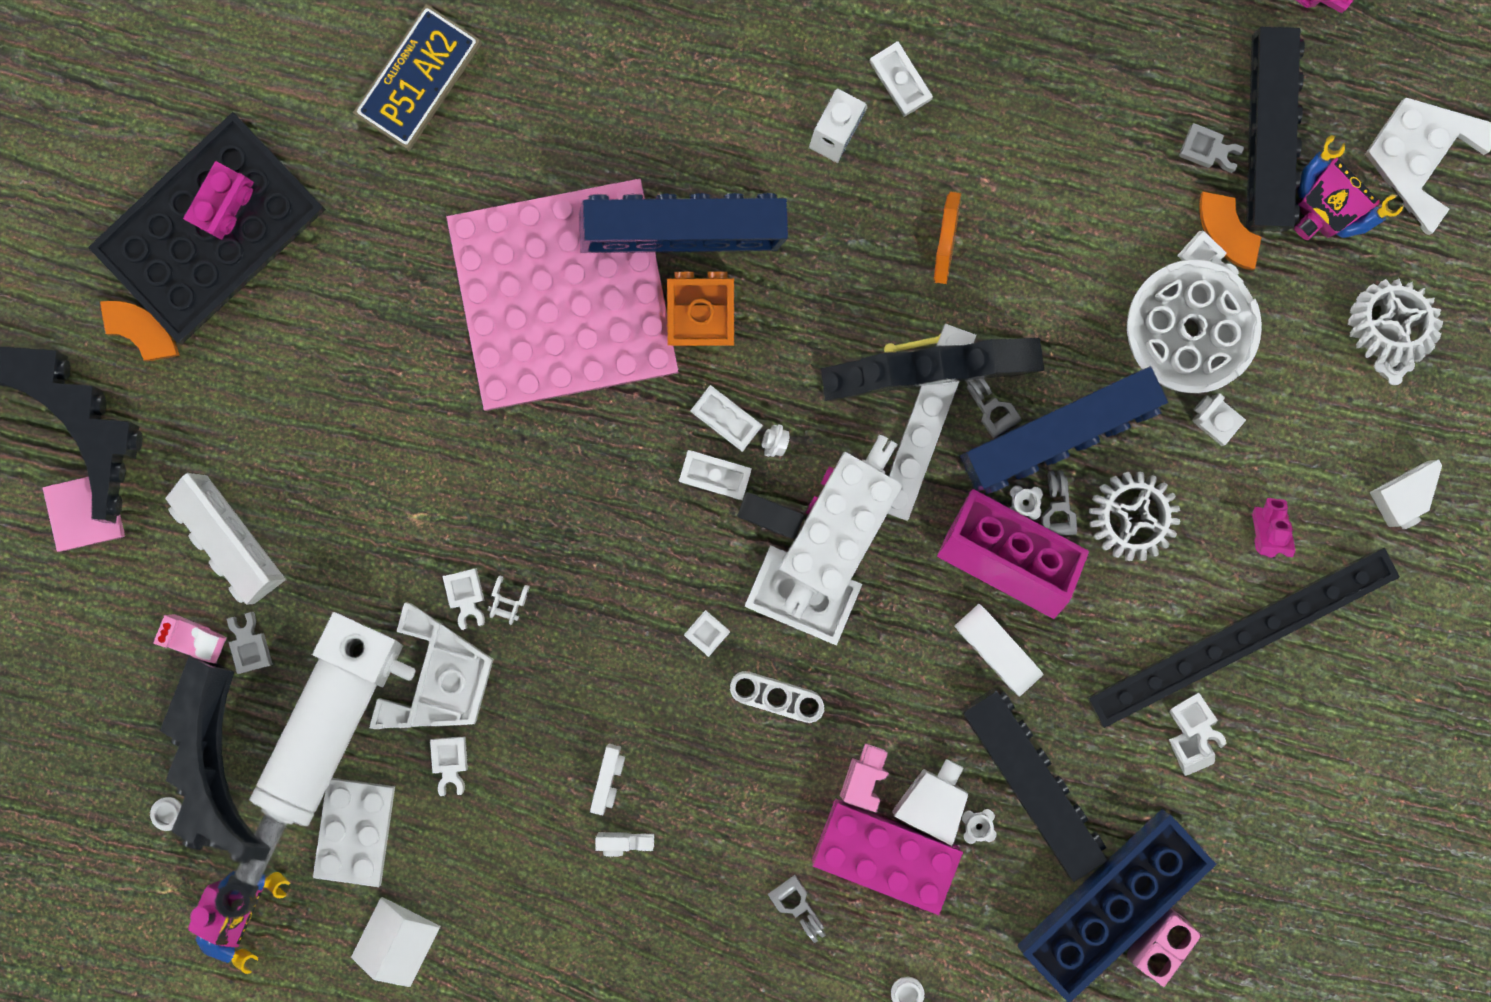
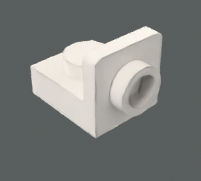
(1217, 418)

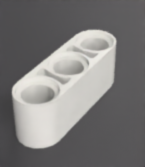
(999, 650)
(789, 708)

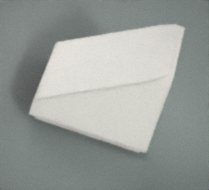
(1189, 755)

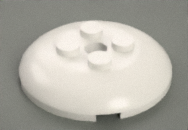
(1225, 319)

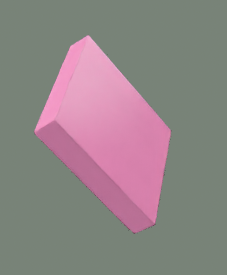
(71, 516)

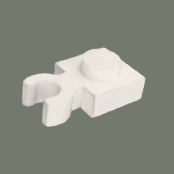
(1205, 248)
(464, 591)
(1196, 719)
(449, 758)
(615, 843)

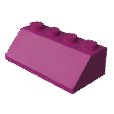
(1014, 554)

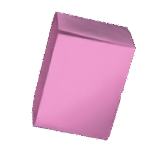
(1145, 947)

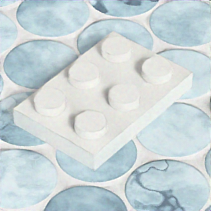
(822, 615)
(354, 832)

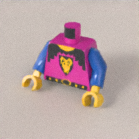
(1336, 199)
(221, 935)

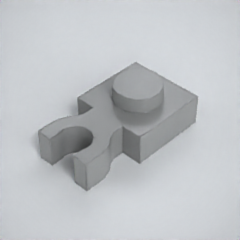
(1205, 147)
(249, 649)

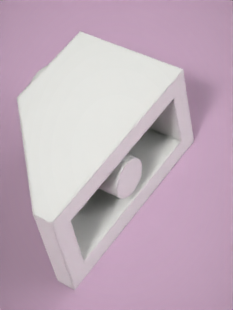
(1408, 495)

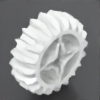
(1390, 333)
(1141, 503)

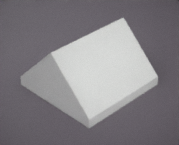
(394, 944)

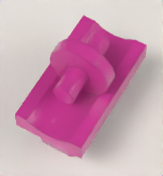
(1273, 529)

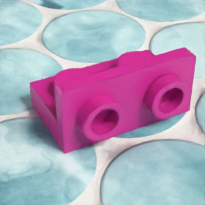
(219, 200)

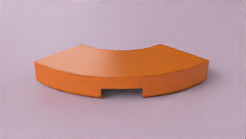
(1224, 227)
(947, 237)
(140, 327)

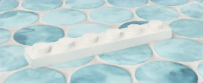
(923, 431)

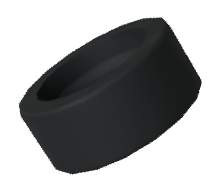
(770, 515)

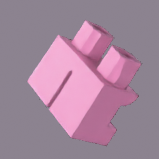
(862, 777)

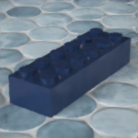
(682, 224)
(1067, 427)
(1116, 905)

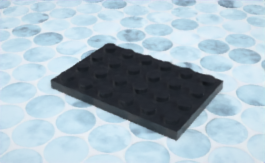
(185, 271)

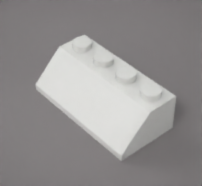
(224, 538)

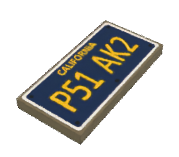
(417, 77)

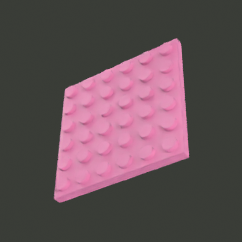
(552, 316)

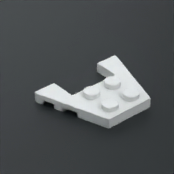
(1413, 147)
(449, 682)

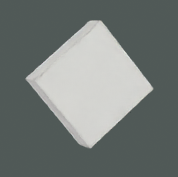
(707, 633)

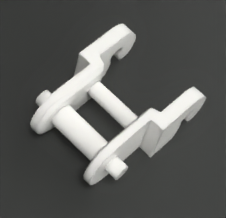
(497, 611)

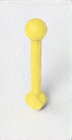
(894, 348)

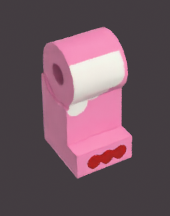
(189, 638)

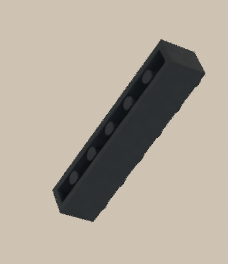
(1273, 129)
(1034, 785)

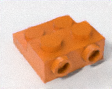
(700, 309)

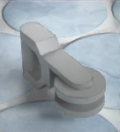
(976, 388)
(1060, 484)
(814, 925)

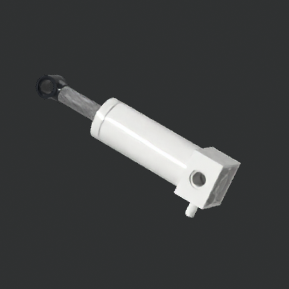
(315, 740)

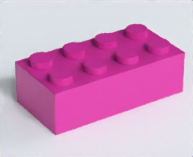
(886, 856)

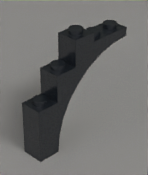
(932, 366)
(79, 407)
(197, 770)

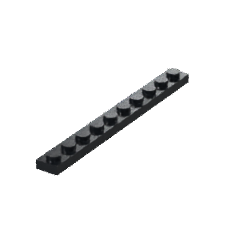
(1243, 637)

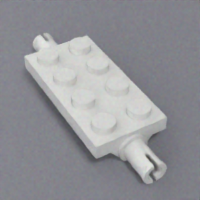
(840, 527)

